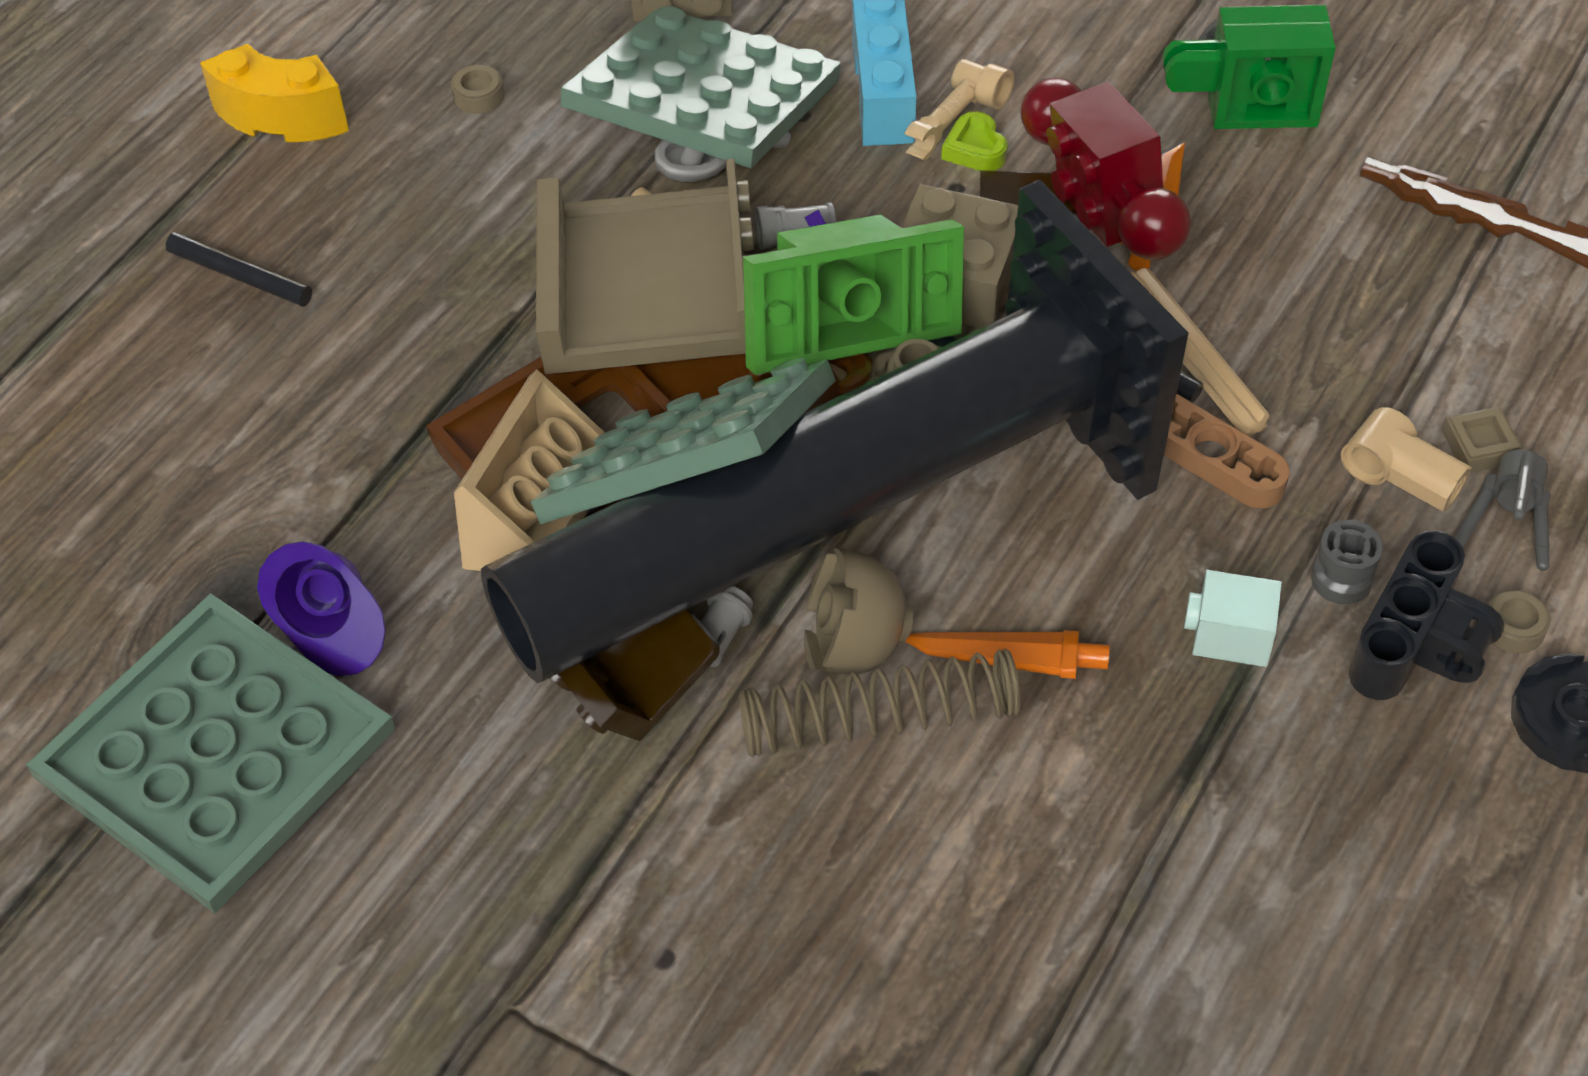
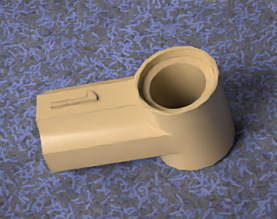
(1391, 451)

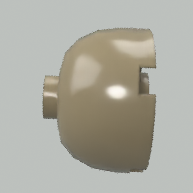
(857, 614)

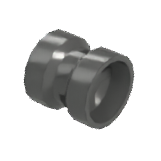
(1346, 561)

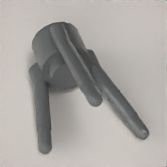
(1518, 488)

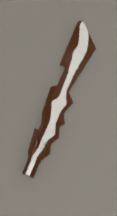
(1475, 206)

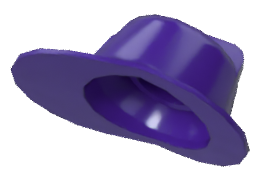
(322, 607)

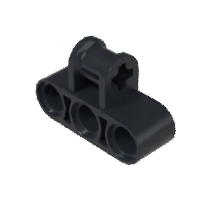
(1423, 622)

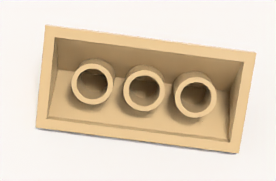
(512, 468)

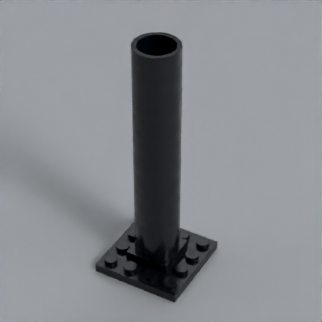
(1073, 347)

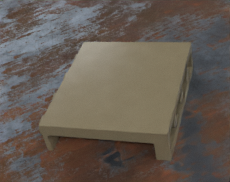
(641, 276)

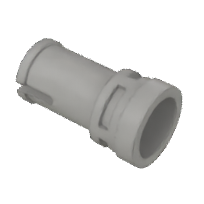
(778, 219)

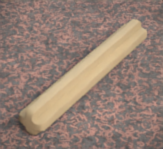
(1209, 366)

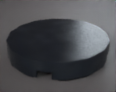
(1553, 711)

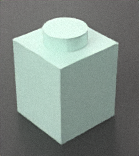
(1234, 617)

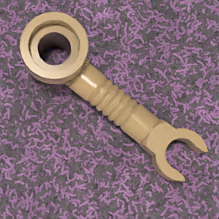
(971, 83)

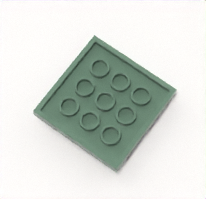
(702, 85)
(685, 439)
(211, 751)

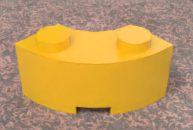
(275, 95)

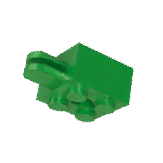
(1243, 85)

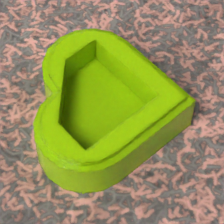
(975, 143)

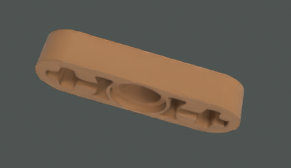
(1258, 460)

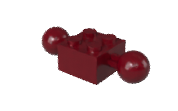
(1107, 166)

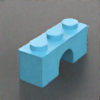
(884, 71)

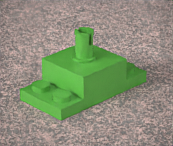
(852, 290)

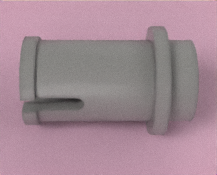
(725, 616)

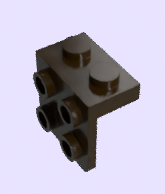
(641, 677)

